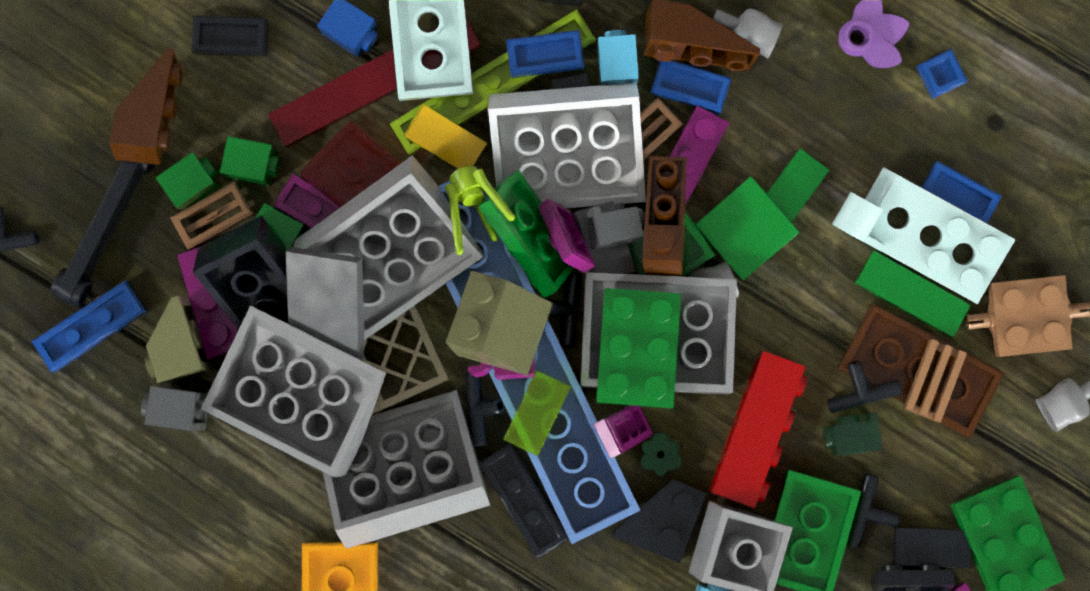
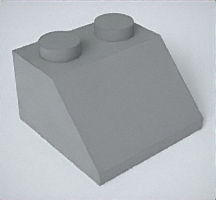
(739, 549)

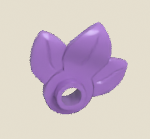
(877, 32)

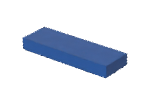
(89, 326)

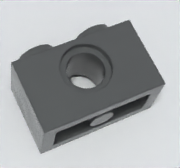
(174, 408)

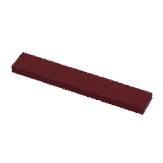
(347, 95)

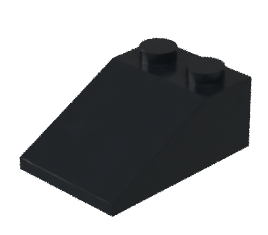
(245, 271)

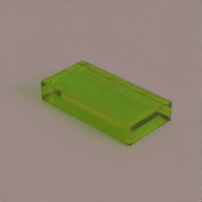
(537, 413)

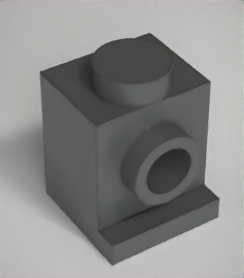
(614, 225)

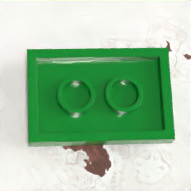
(527, 234)
(638, 348)
(820, 530)
(1007, 538)

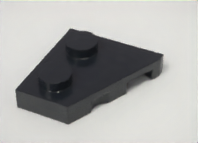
(664, 520)

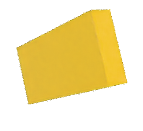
(444, 138)

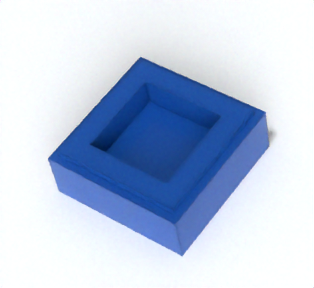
(941, 74)

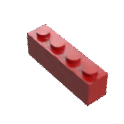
(757, 429)

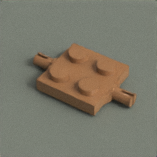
(1029, 316)

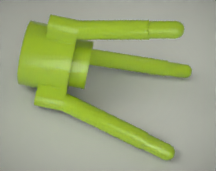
(468, 187)

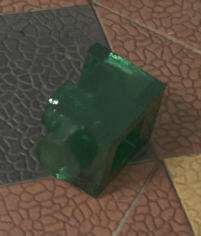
(853, 435)

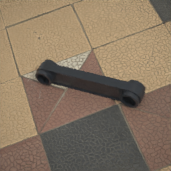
(74, 283)

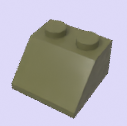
(498, 323)
(176, 346)

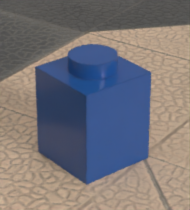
(349, 27)

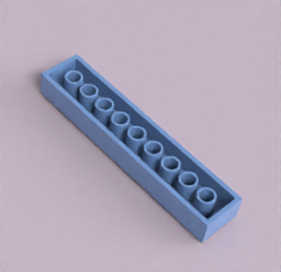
(573, 462)

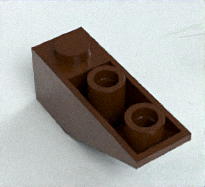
(690, 36)
(144, 115)
(665, 216)

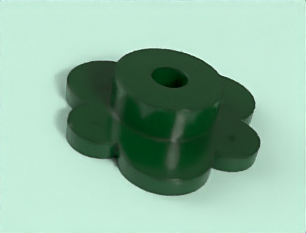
(670, 459)

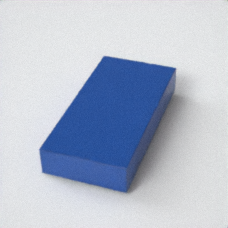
(545, 54)
(691, 86)
(961, 191)

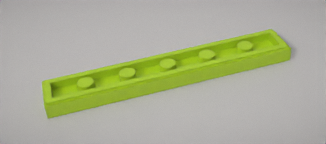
(488, 80)

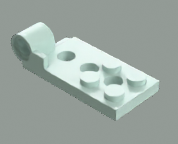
(411, 43)
(868, 222)

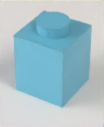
(617, 58)

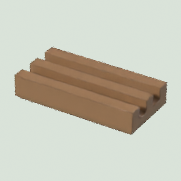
(666, 115)
(220, 228)
(950, 381)

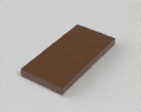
(893, 351)

